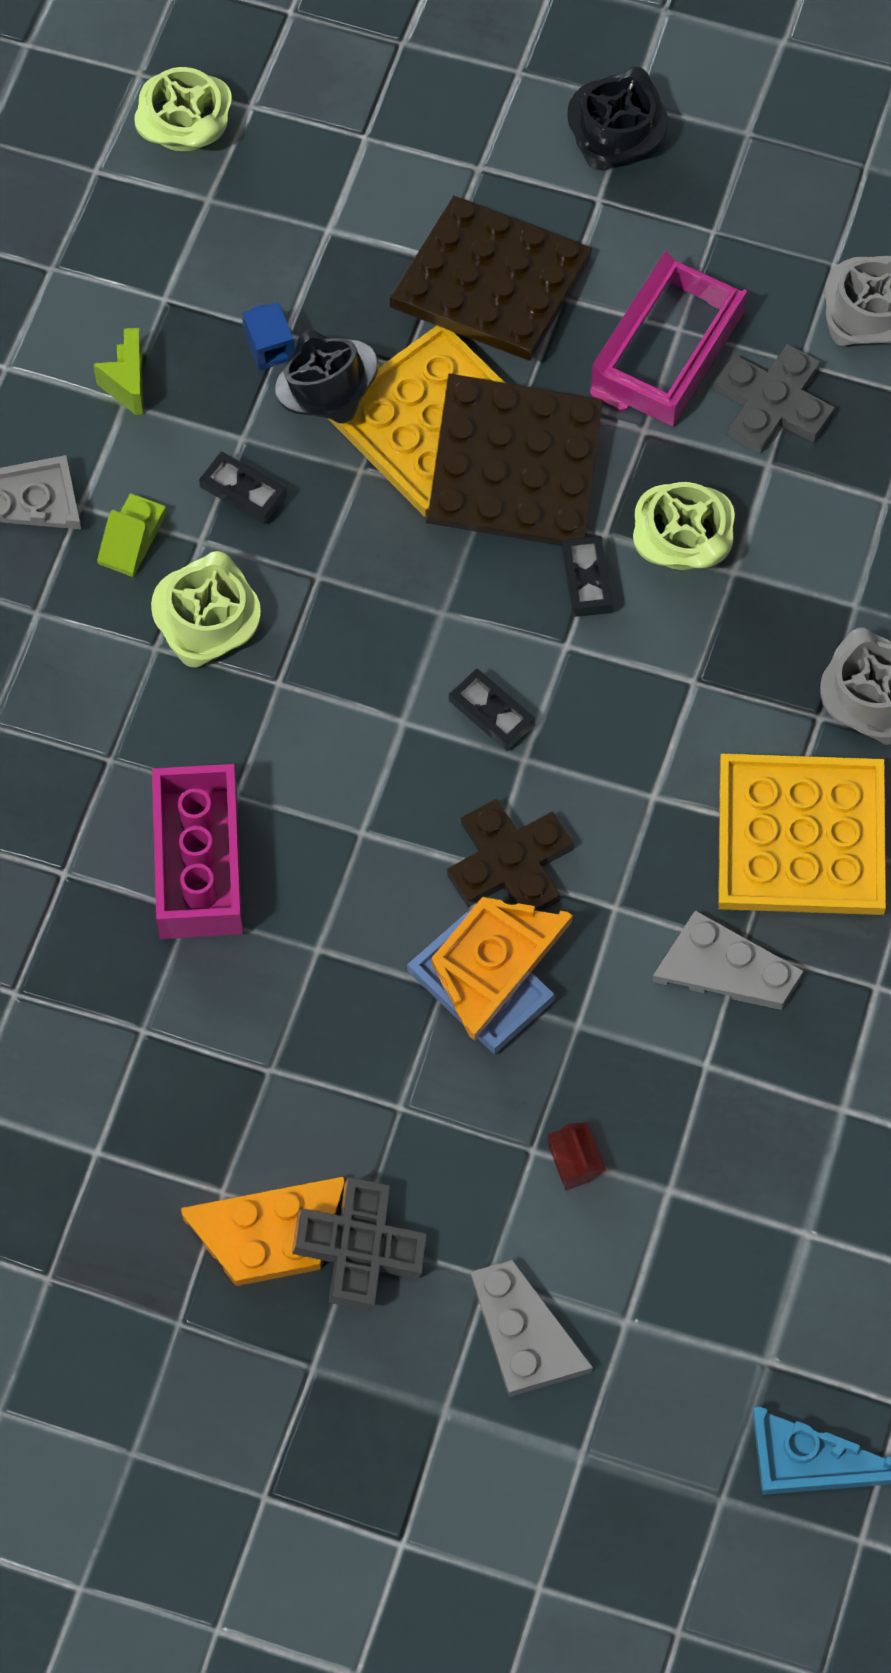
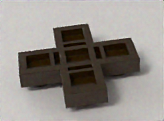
(510, 857)

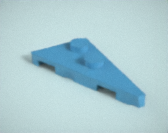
(802, 1460)

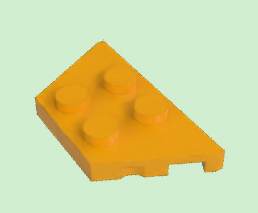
(493, 956)
(256, 1231)

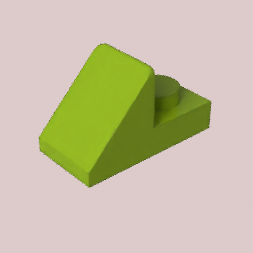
(125, 377)
(130, 534)

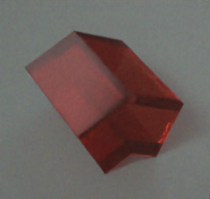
(575, 1155)

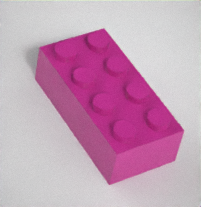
(197, 851)

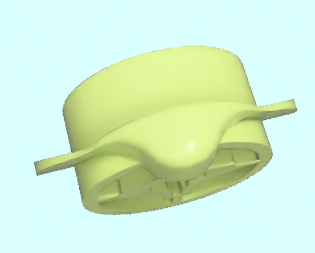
(180, 121)
(683, 513)
(205, 609)

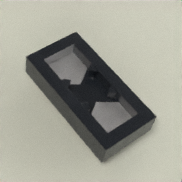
(242, 487)
(587, 576)
(491, 709)

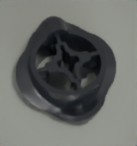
(617, 118)
(326, 377)

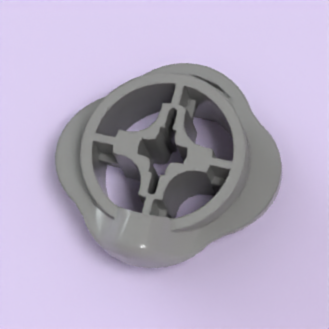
(868, 313)
(864, 699)

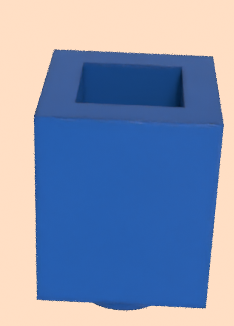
(268, 335)

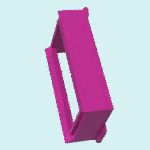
(623, 390)

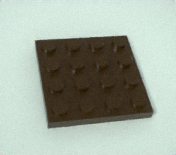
(491, 278)
(514, 460)

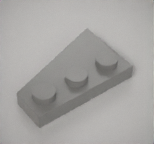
(38, 494)
(725, 963)
(524, 1332)

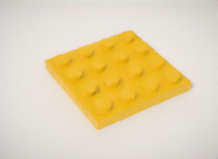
(403, 411)
(802, 834)

